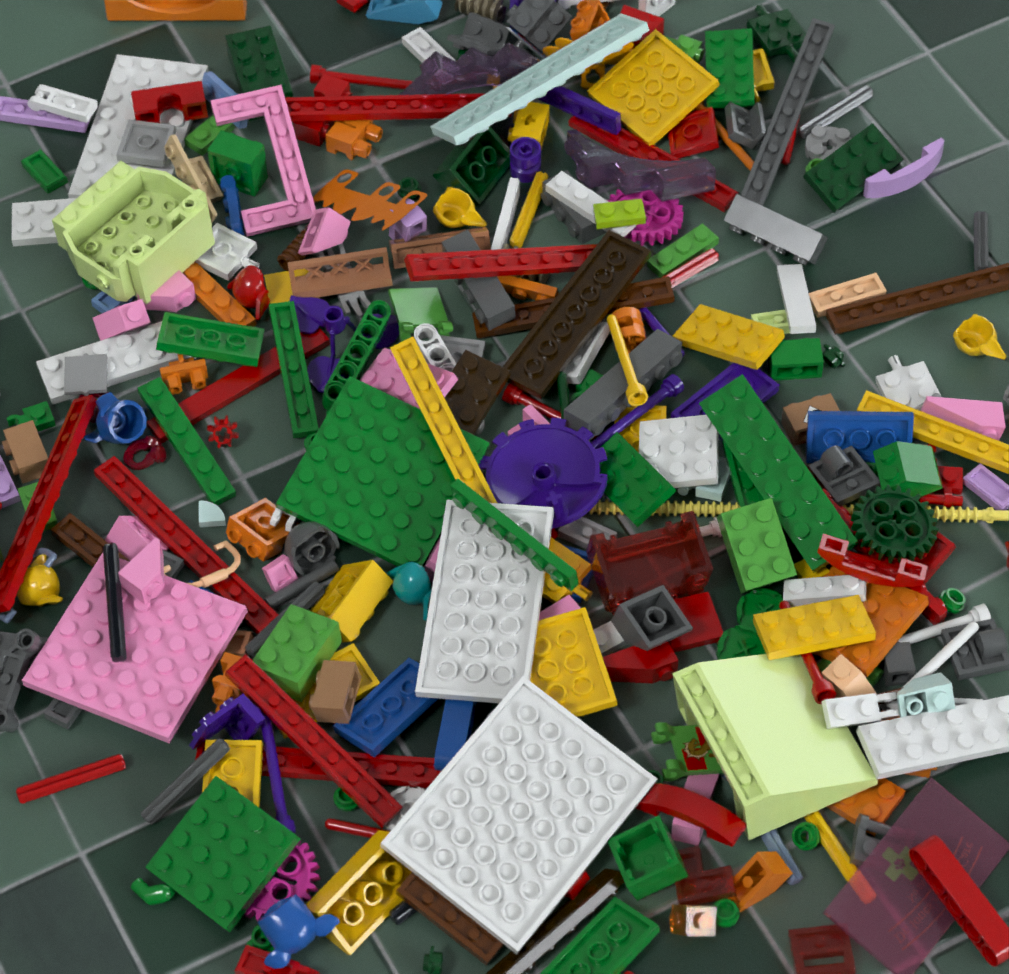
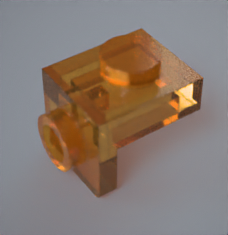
(693, 920)

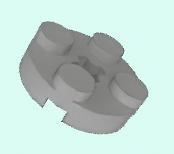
(823, 136)

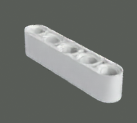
(436, 349)

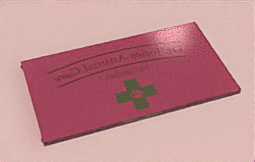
(887, 899)

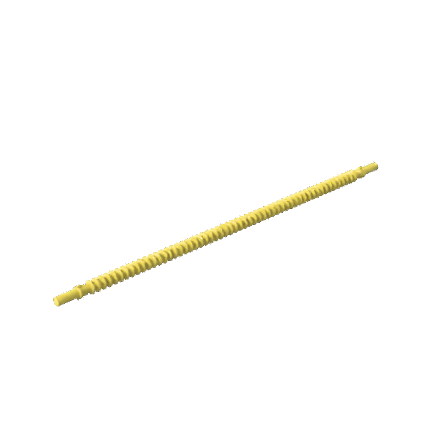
(988, 514)

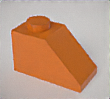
(759, 878)

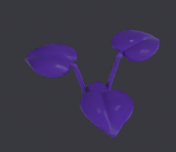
(316, 312)

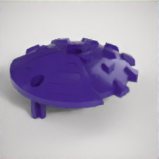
(552, 453)

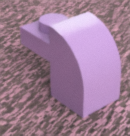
(410, 225)

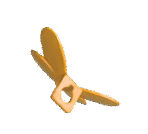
(611, 59)

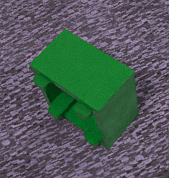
(239, 158)
(647, 858)

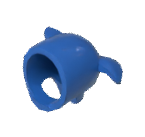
(118, 421)
(291, 928)

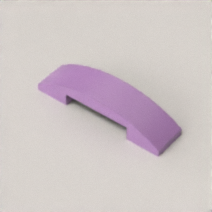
(886, 184)

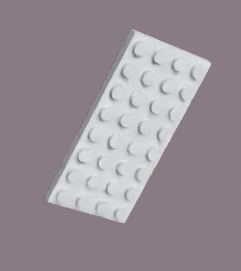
(116, 109)
(482, 608)

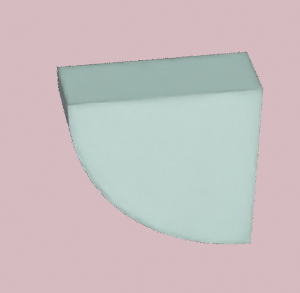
(210, 515)

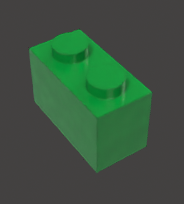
(796, 360)

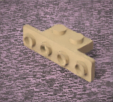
(193, 173)

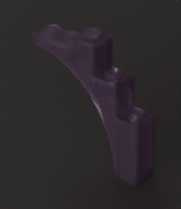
(471, 70)
(633, 175)

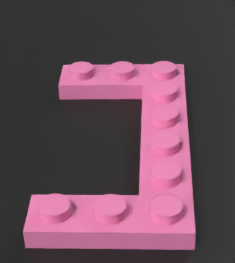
(299, 203)

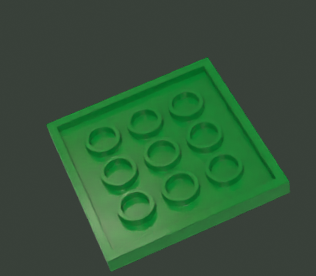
(223, 853)

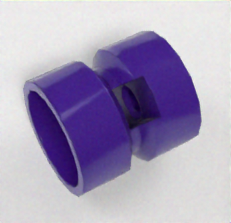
(525, 159)

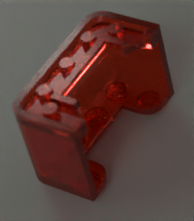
(649, 559)

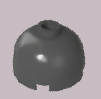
(310, 546)

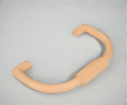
(220, 574)

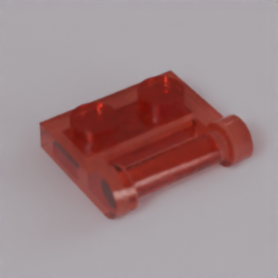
(821, 943)

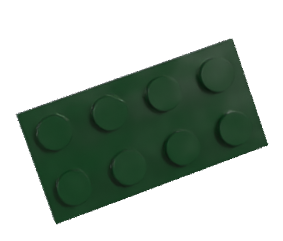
(844, 172)

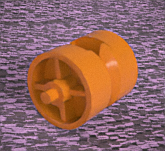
(631, 326)

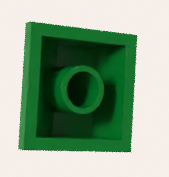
(909, 467)

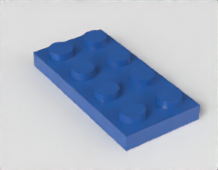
(859, 429)
(385, 711)

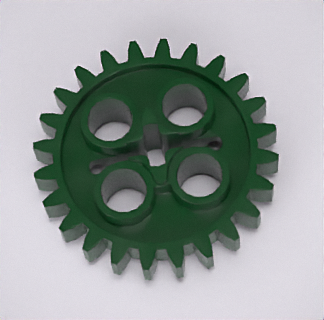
(894, 524)

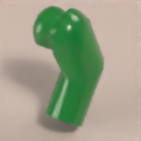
(152, 894)

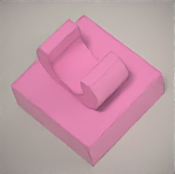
(279, 573)

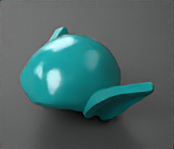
(412, 585)

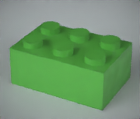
(756, 545)
(298, 649)

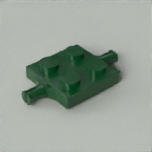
(777, 32)

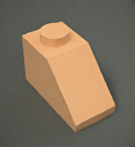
(847, 678)

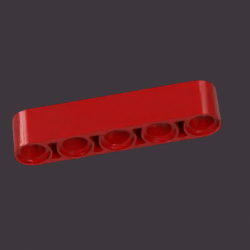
(962, 899)

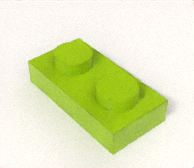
(619, 213)

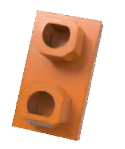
(184, 371)

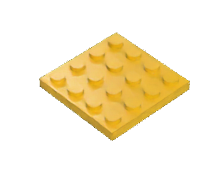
(653, 87)
(570, 664)

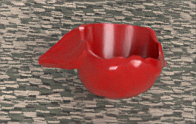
(250, 290)

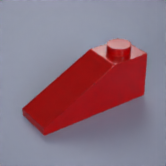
(642, 666)

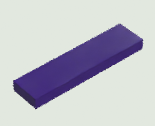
(584, 109)

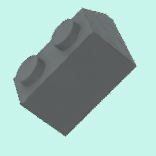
(650, 619)

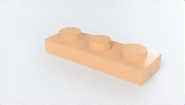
(846, 293)

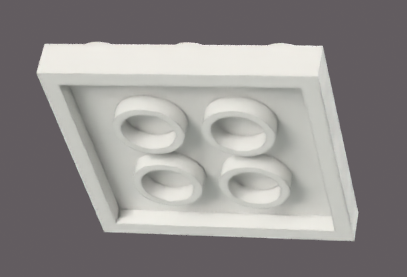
(681, 449)

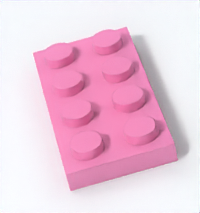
(386, 376)

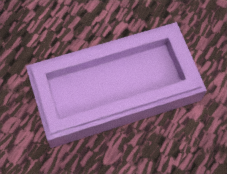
(988, 487)

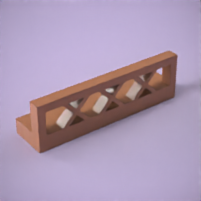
(432, 244)
(340, 278)

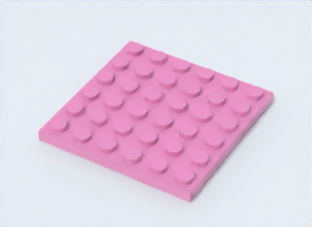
(168, 653)

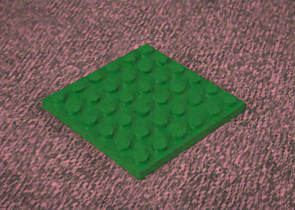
(375, 476)

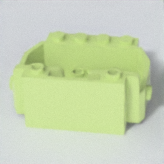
(163, 231)

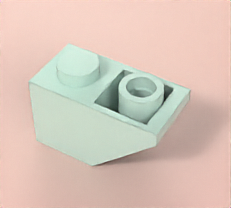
(926, 694)

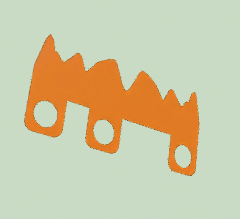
(366, 205)

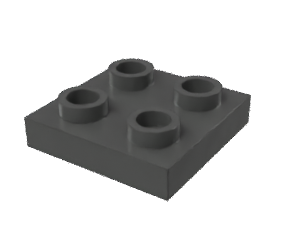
(843, 474)
(981, 653)

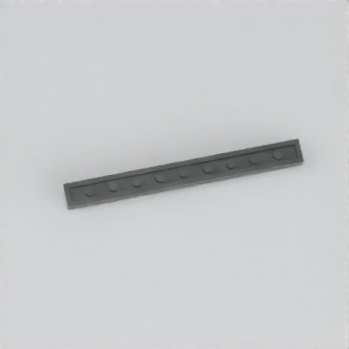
(788, 111)

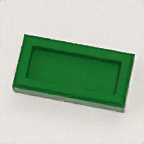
(44, 171)

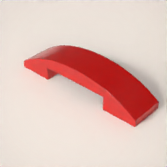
(869, 569)
(694, 809)

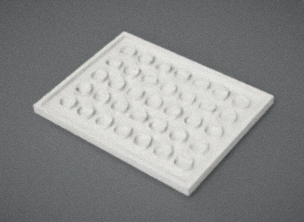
(518, 814)

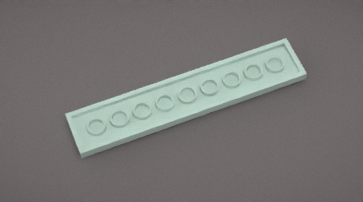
(539, 79)

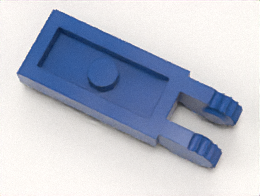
(232, 204)

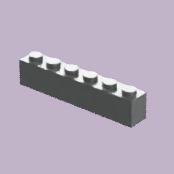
(608, 397)

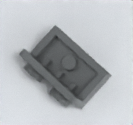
(745, 125)

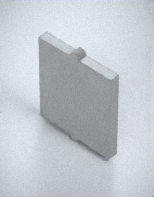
(85, 374)

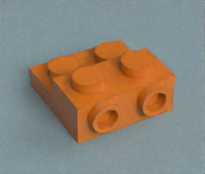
(589, 17)
(253, 530)

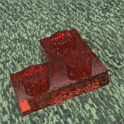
(703, 885)

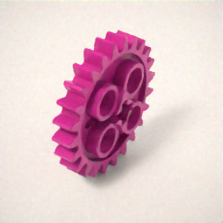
(661, 217)
(302, 874)

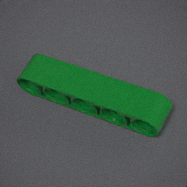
(358, 345)

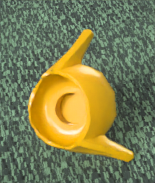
(457, 209)
(978, 338)
(40, 584)

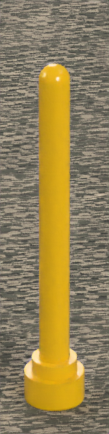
(635, 392)

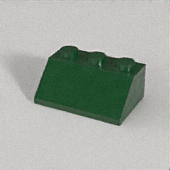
(475, 165)

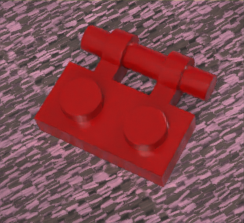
(952, 484)

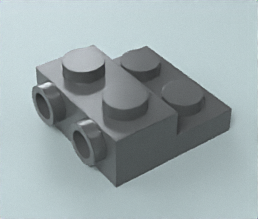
(538, 21)

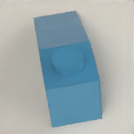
(404, 10)

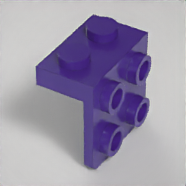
(236, 716)

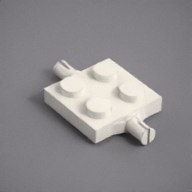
(228, 253)
(906, 384)

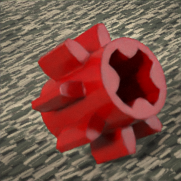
(226, 439)

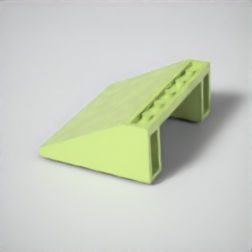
(771, 738)

